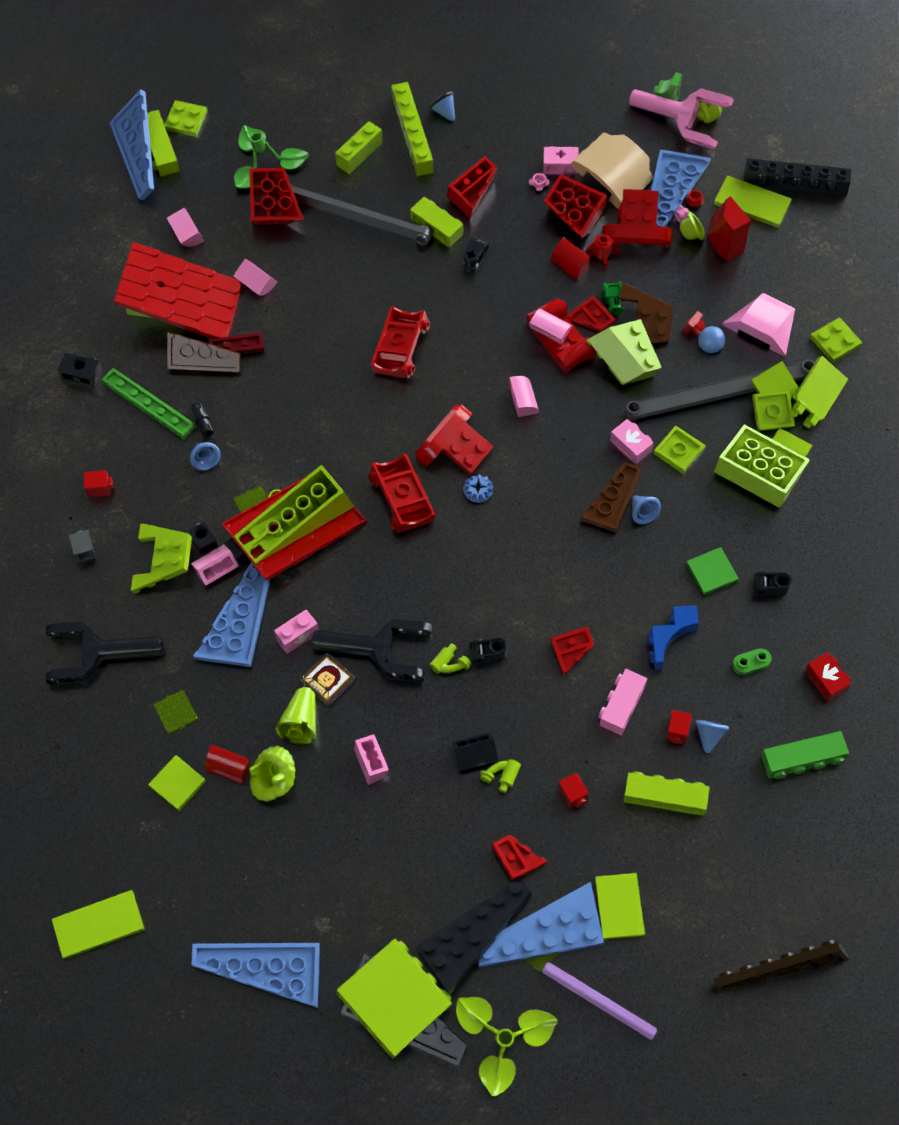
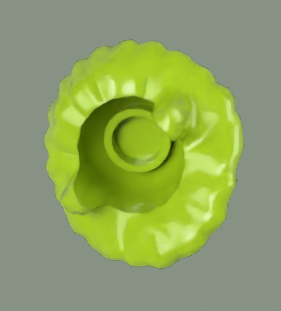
(272, 774)

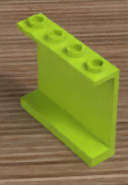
(394, 997)

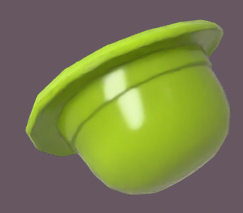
(692, 228)

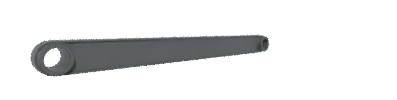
(421, 234)
(705, 393)

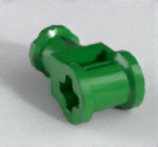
(611, 293)

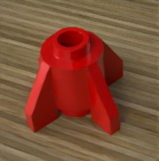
(603, 248)

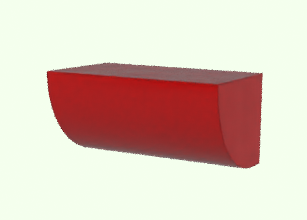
(570, 259)
(227, 764)

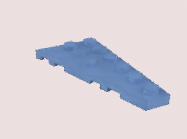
(133, 139)
(674, 180)
(238, 623)
(559, 927)
(274, 967)

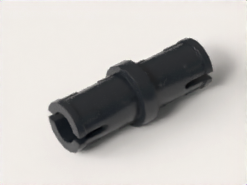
(202, 419)

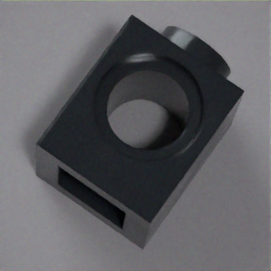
(205, 544)

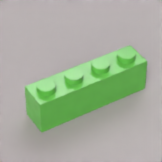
(804, 755)

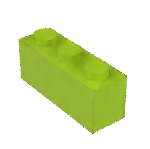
(359, 147)
(443, 225)

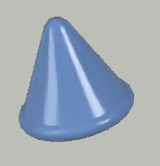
(205, 456)
(645, 509)
(710, 733)

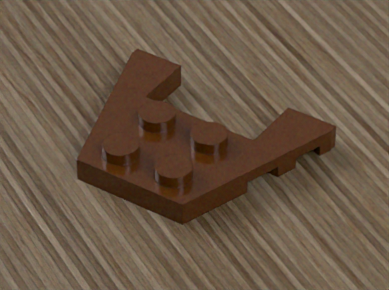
(654, 313)

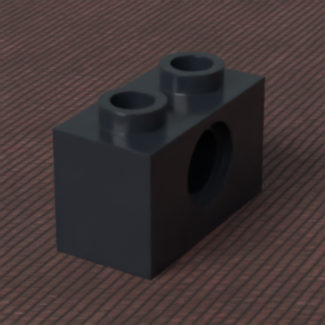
(86, 376)

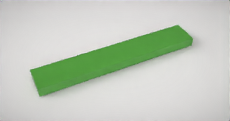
(148, 403)

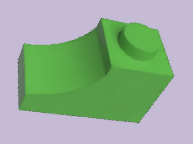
(669, 88)

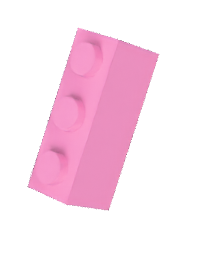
(622, 701)

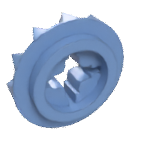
(485, 491)

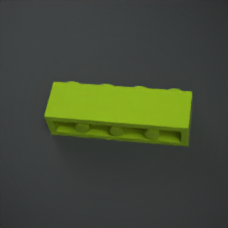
(160, 146)
(666, 793)

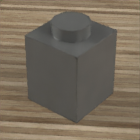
(82, 546)

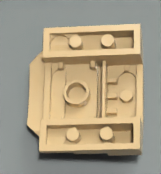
(615, 164)

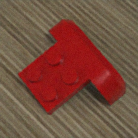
(639, 220)
(456, 440)

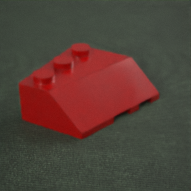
(272, 197)
(729, 229)

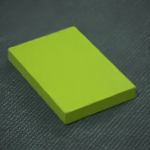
(619, 906)

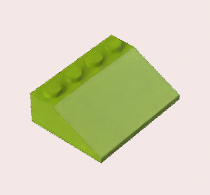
(761, 465)

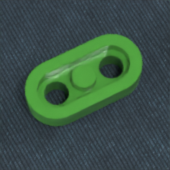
(752, 660)

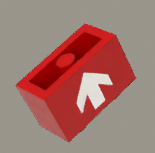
(828, 676)

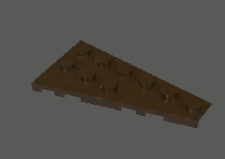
(786, 965)

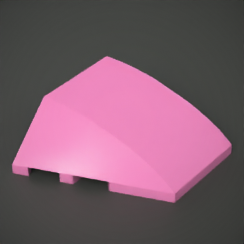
(765, 320)

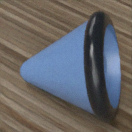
(444, 105)

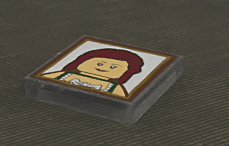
(328, 679)

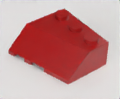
(576, 204)

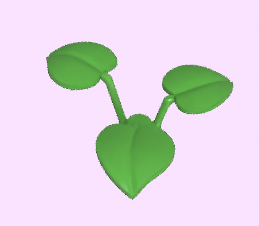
(254, 140)

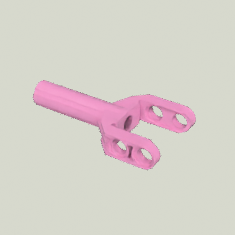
(682, 112)

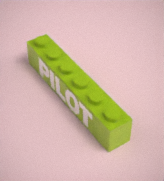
(412, 129)

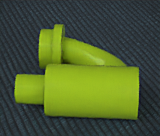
(440, 662)
(510, 771)

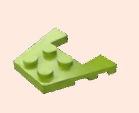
(169, 555)

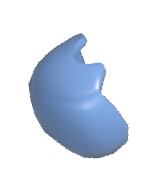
(711, 339)

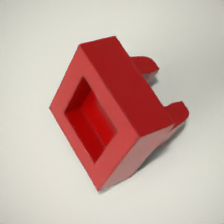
(695, 324)

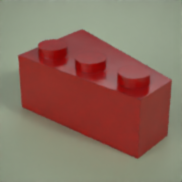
(471, 186)

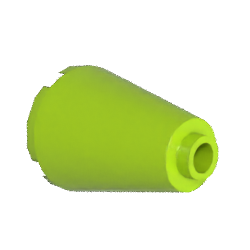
(299, 718)

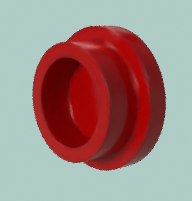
(695, 198)

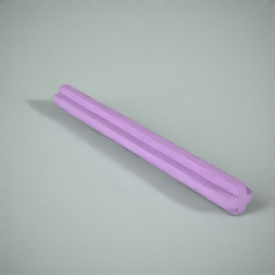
(599, 1001)

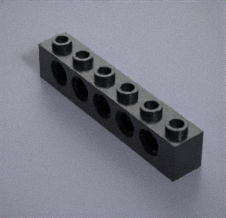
(797, 176)

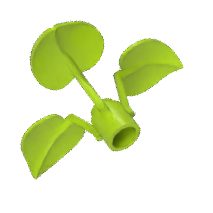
(498, 1072)

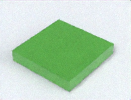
(712, 571)

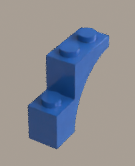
(681, 621)

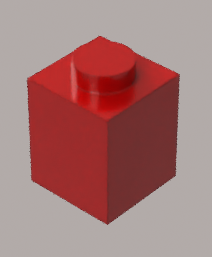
(97, 483)
(679, 727)
(573, 791)

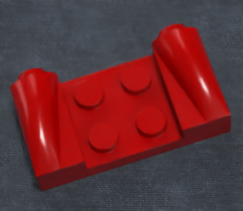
(398, 343)
(574, 347)
(403, 493)

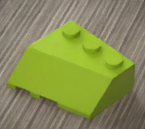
(627, 352)

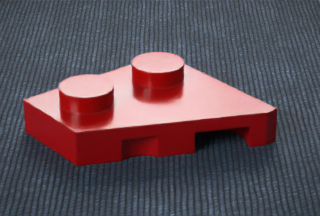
(592, 315)
(571, 647)
(516, 858)

